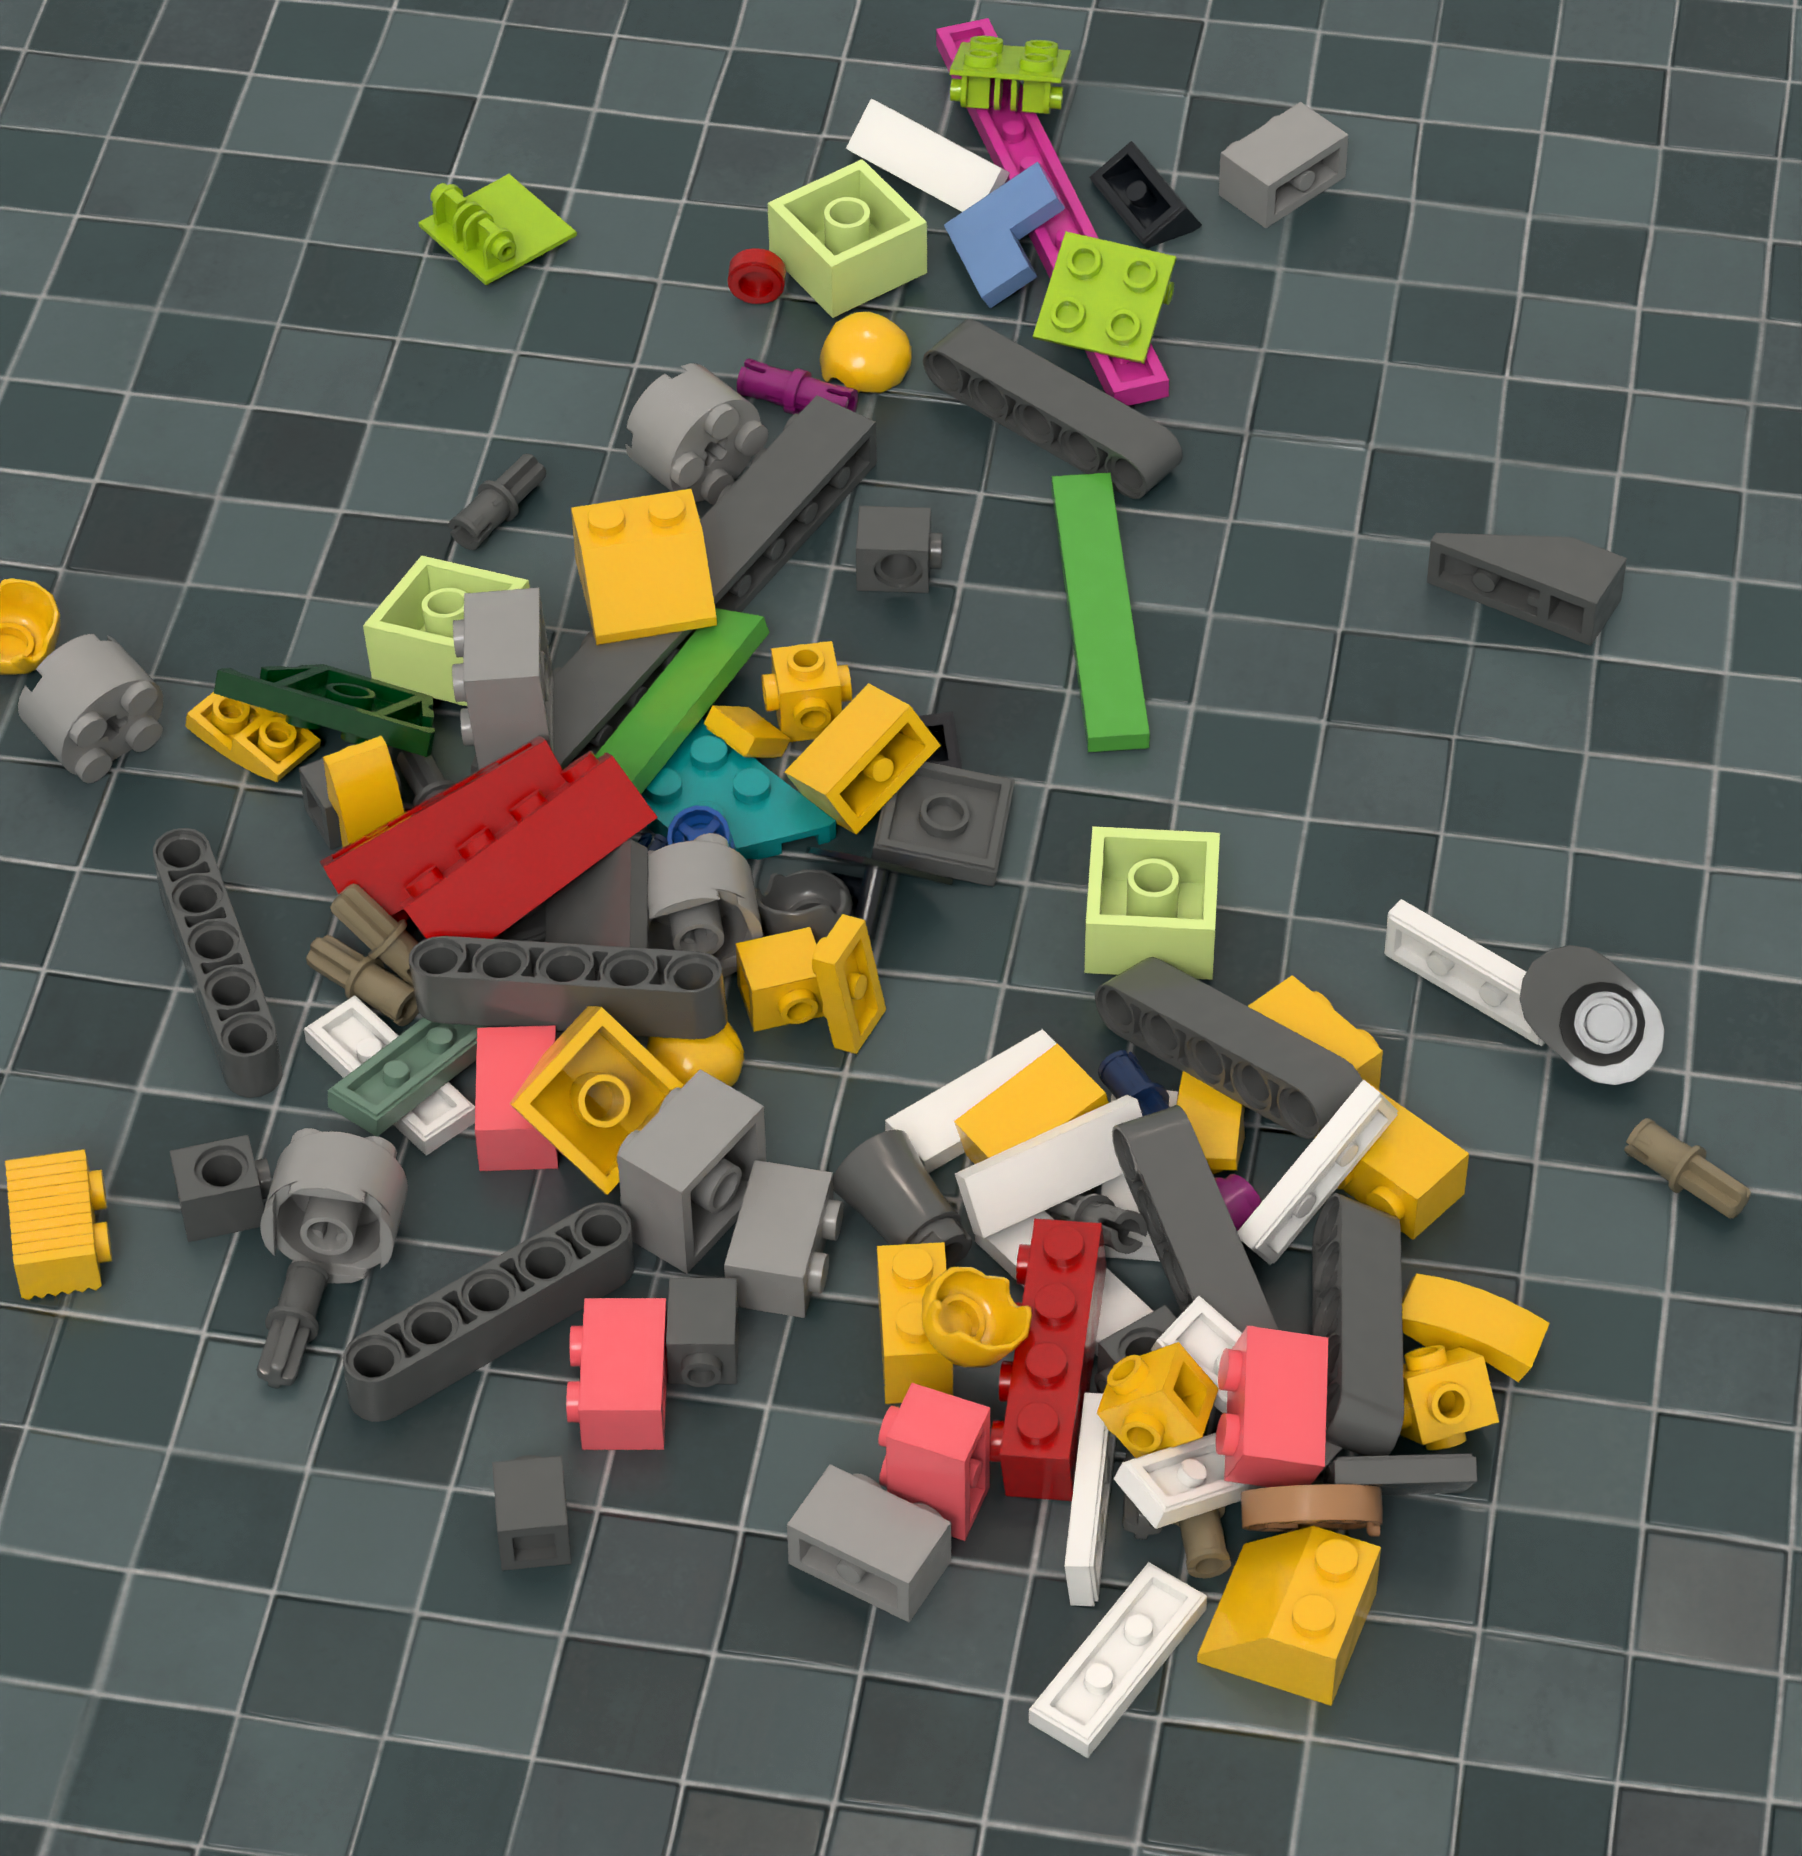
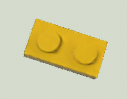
(848, 983)

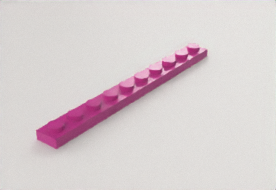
(1017, 143)

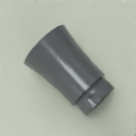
(898, 1196)

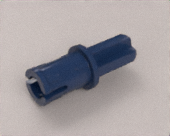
(1126, 1077)

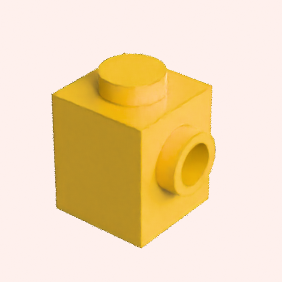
(779, 979)

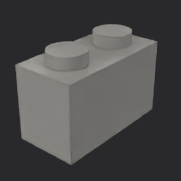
(1283, 164)
(783, 1238)
(869, 1542)

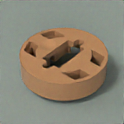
(1322, 1505)

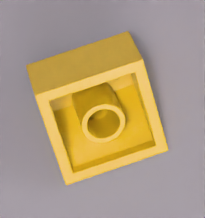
(643, 566)
(593, 1093)
(1294, 1611)

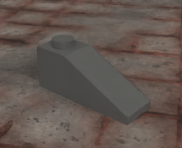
(1534, 578)

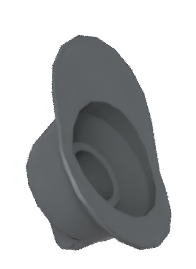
(1592, 1014)

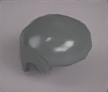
(803, 901)

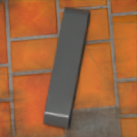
(1052, 408)
(217, 963)
(555, 982)
(1227, 1045)
(1188, 1217)
(488, 1312)
(1361, 1314)

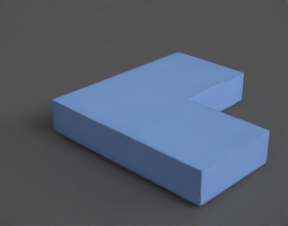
(991, 231)

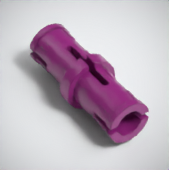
(789, 388)

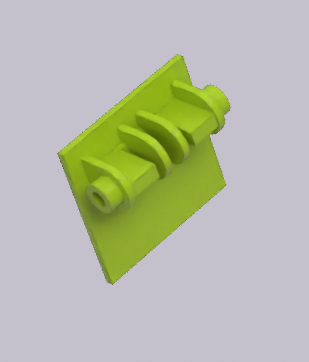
(986, 58)
(494, 227)
(1105, 297)

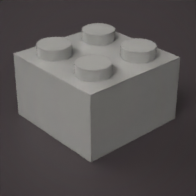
(503, 672)
(690, 1169)

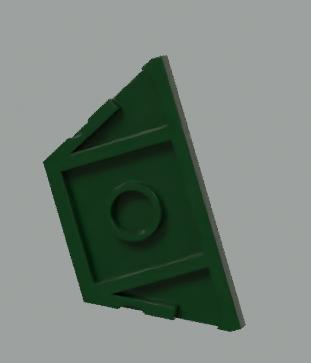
(337, 700)

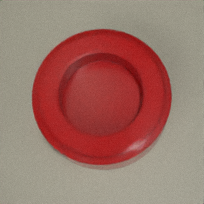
(756, 276)

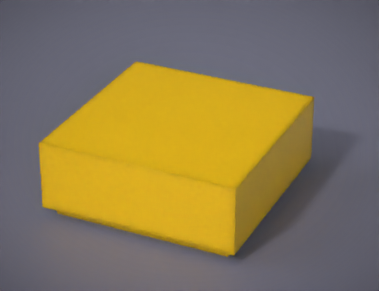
(746, 731)

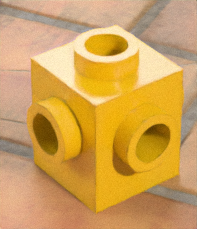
(806, 689)
(1445, 1396)
(1157, 1400)

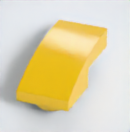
(251, 736)
(362, 788)
(1215, 1120)
(1471, 1318)

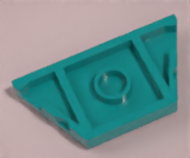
(751, 798)

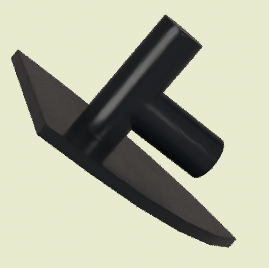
(870, 890)

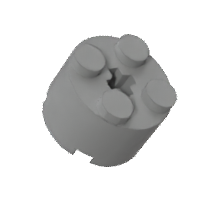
(694, 432)
(92, 706)
(701, 899)
(335, 1202)

